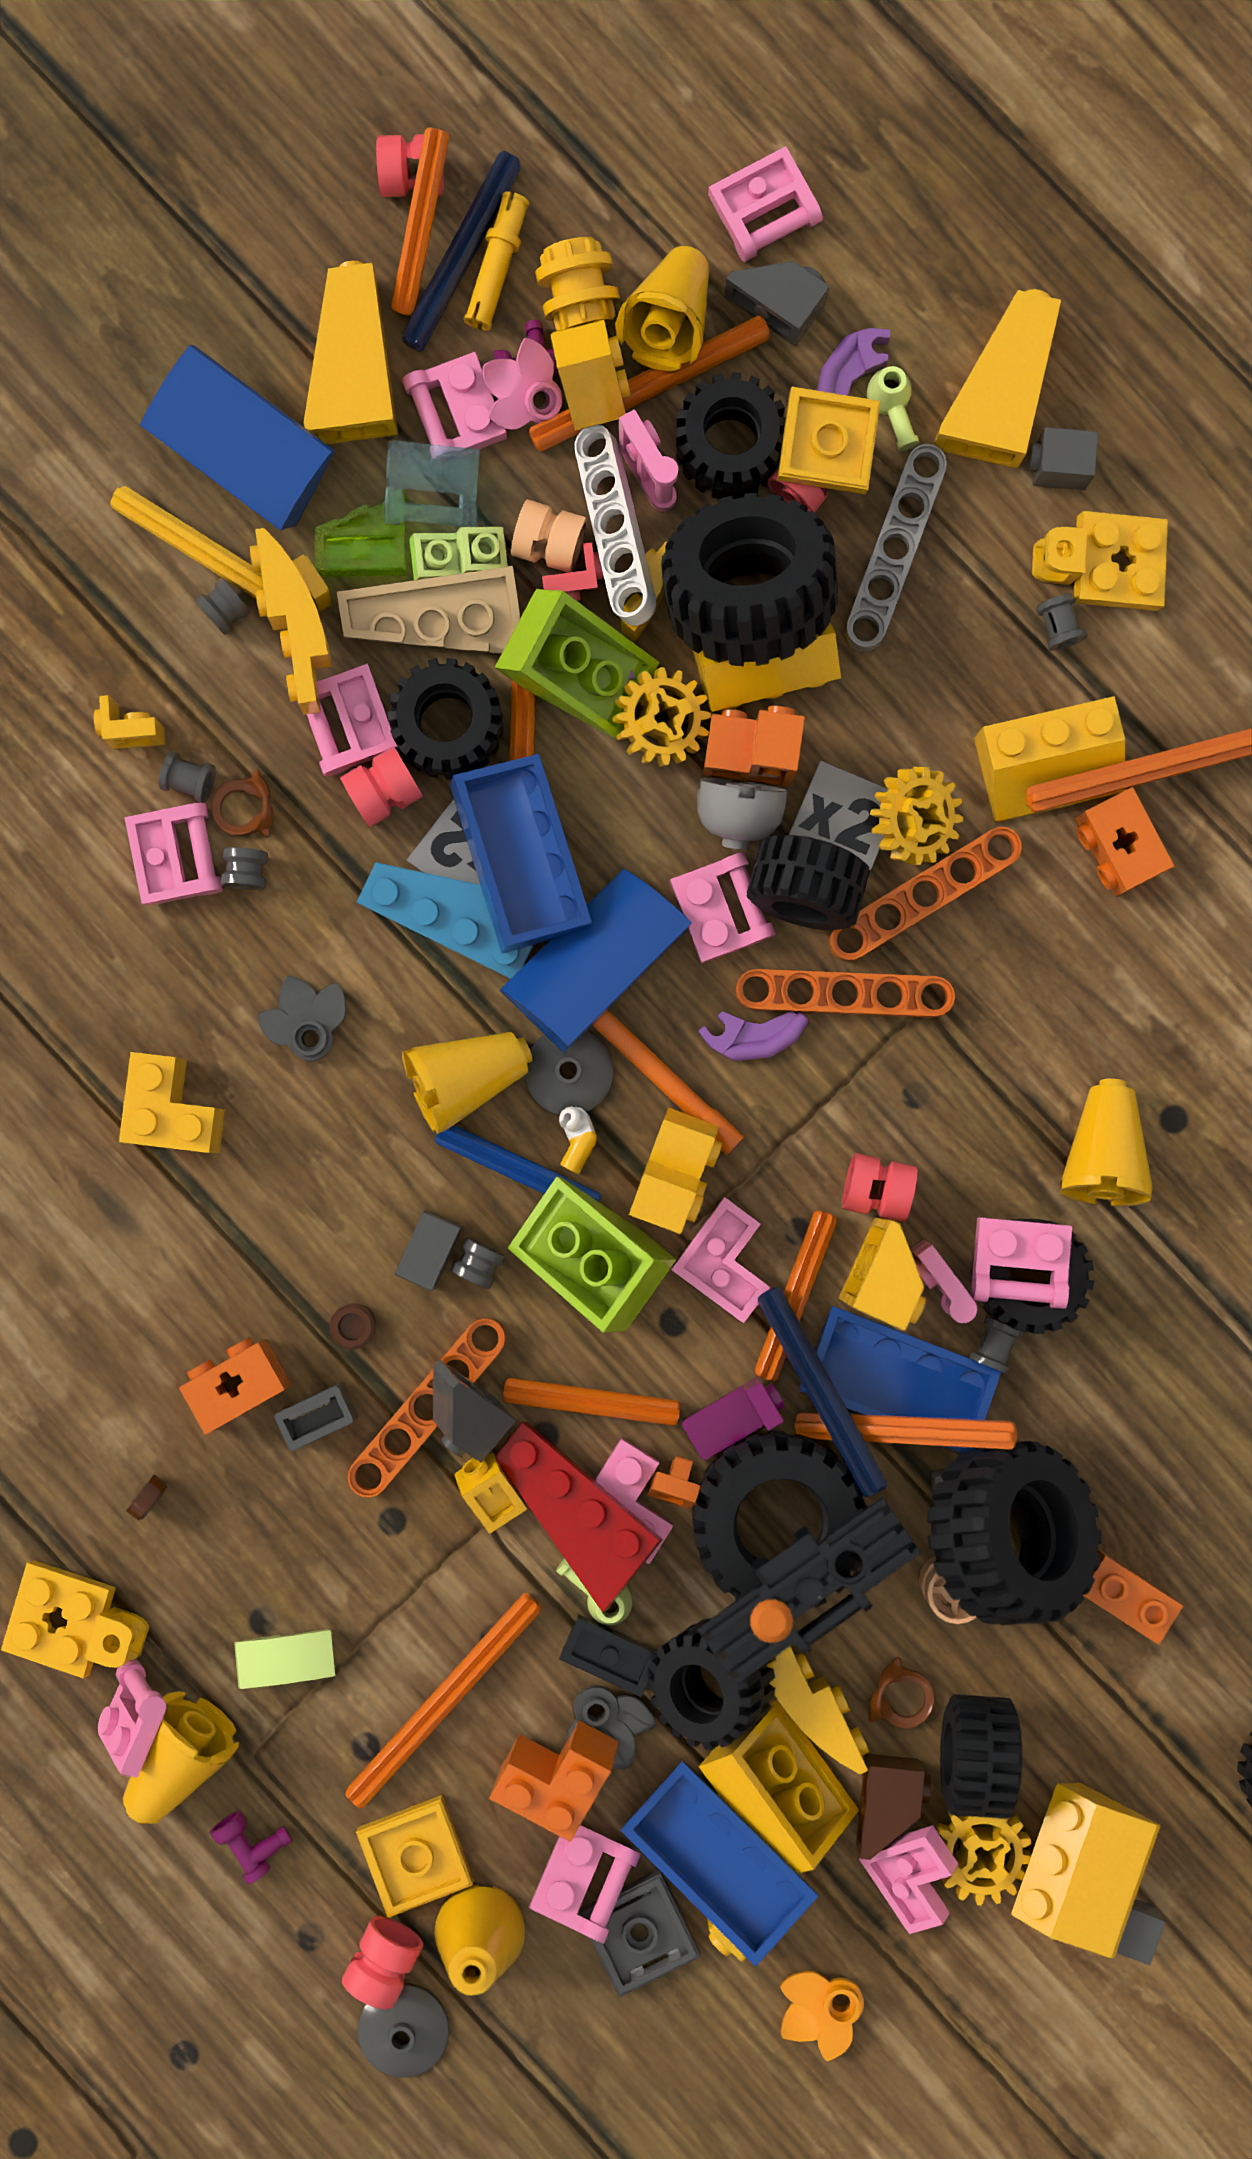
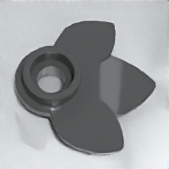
(302, 1012)
(620, 1720)

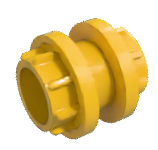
(578, 289)

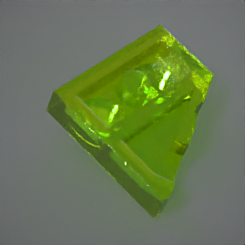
(361, 544)

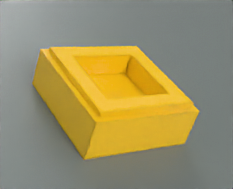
(314, 582)

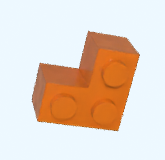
(755, 749)
(554, 1787)

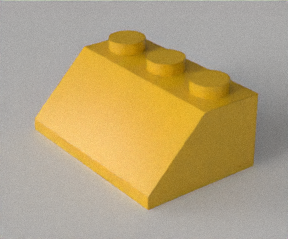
(735, 685)
(1047, 749)
(885, 1277)
(782, 1789)
(1085, 1869)

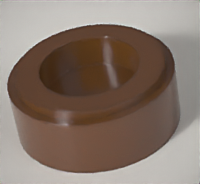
(352, 1326)
(147, 1497)

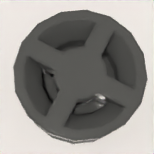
(222, 606)
(244, 868)
(478, 1263)

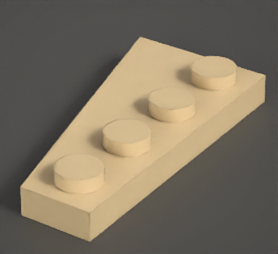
(446, 612)

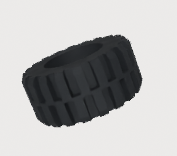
(744, 539)
(750, 1465)
(975, 1541)

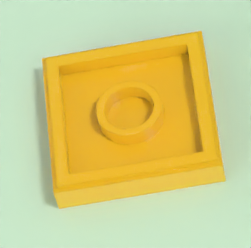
(828, 440)
(415, 1856)

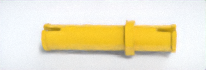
(502, 244)

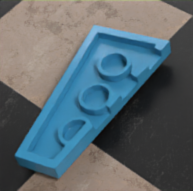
(443, 911)

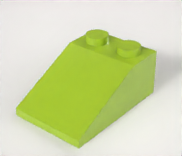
(573, 659)
(591, 1256)

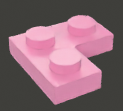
(711, 1263)
(625, 1477)
(905, 1873)

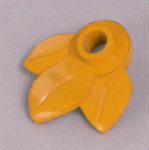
(815, 2016)

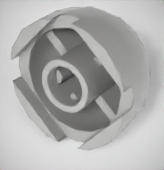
(739, 810)

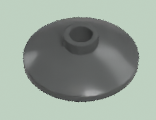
(585, 1089)
(418, 2015)

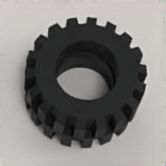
(730, 401)
(442, 682)
(808, 882)
(1039, 1316)
(690, 1704)
(980, 1756)

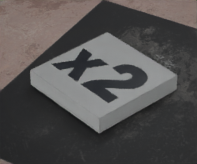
(839, 812)
(445, 849)

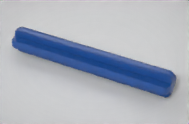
(503, 1160)

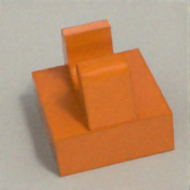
(675, 1486)

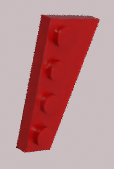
(585, 1522)

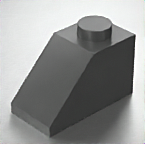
(781, 294)
(467, 1413)

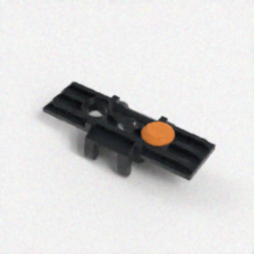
(800, 1577)

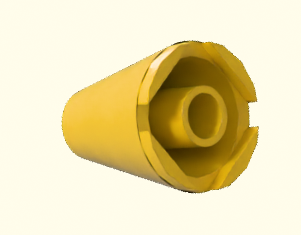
(667, 312)
(463, 1074)
(1108, 1150)
(184, 1754)
(479, 1936)

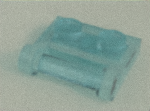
(436, 470)

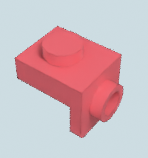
(580, 581)

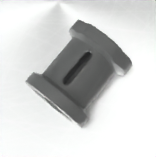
(1061, 622)
(187, 777)
(996, 1345)

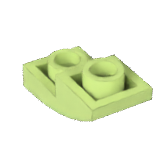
(458, 552)
(284, 1659)

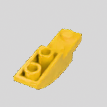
(291, 607)
(817, 1709)

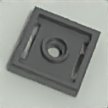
(667, 1934)

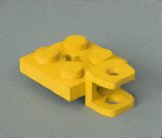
(1085, 558)
(92, 1629)

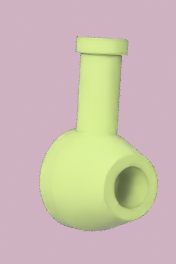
(894, 403)
(624, 1599)

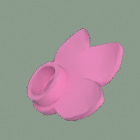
(518, 382)

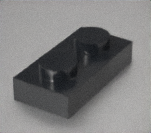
(608, 1655)

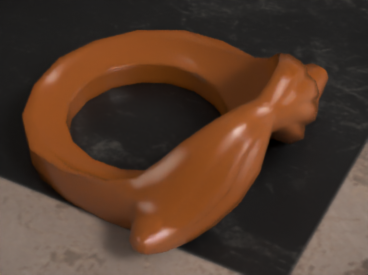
(255, 786)
(880, 1707)

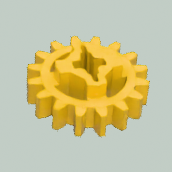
(656, 701)
(919, 814)
(971, 1865)

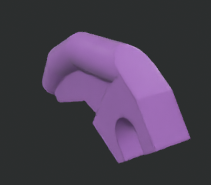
(853, 360)
(752, 1040)

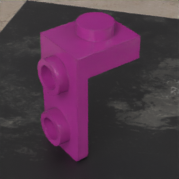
(733, 1417)

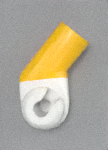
(580, 1135)

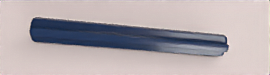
(461, 251)
(822, 1392)

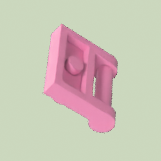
(758, 191)
(467, 400)
(653, 471)
(361, 717)
(159, 858)
(706, 907)
(1021, 1246)
(935, 1271)
(131, 1720)
(569, 1877)

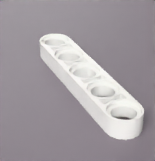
(625, 540)

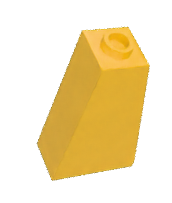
(350, 369)
(1001, 395)

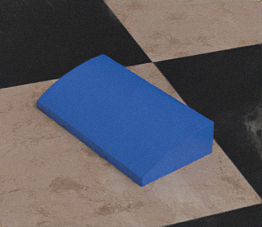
(237, 438)
(520, 852)
(593, 967)
(899, 1374)
(719, 1863)

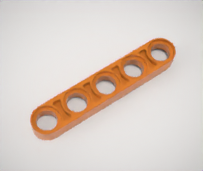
(940, 878)
(865, 984)
(407, 1417)

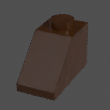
(889, 1801)

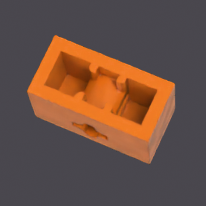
(1117, 820)
(209, 1396)
(1133, 1599)

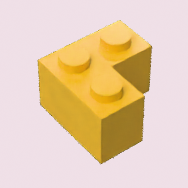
(589, 373)
(155, 1109)
(671, 1181)

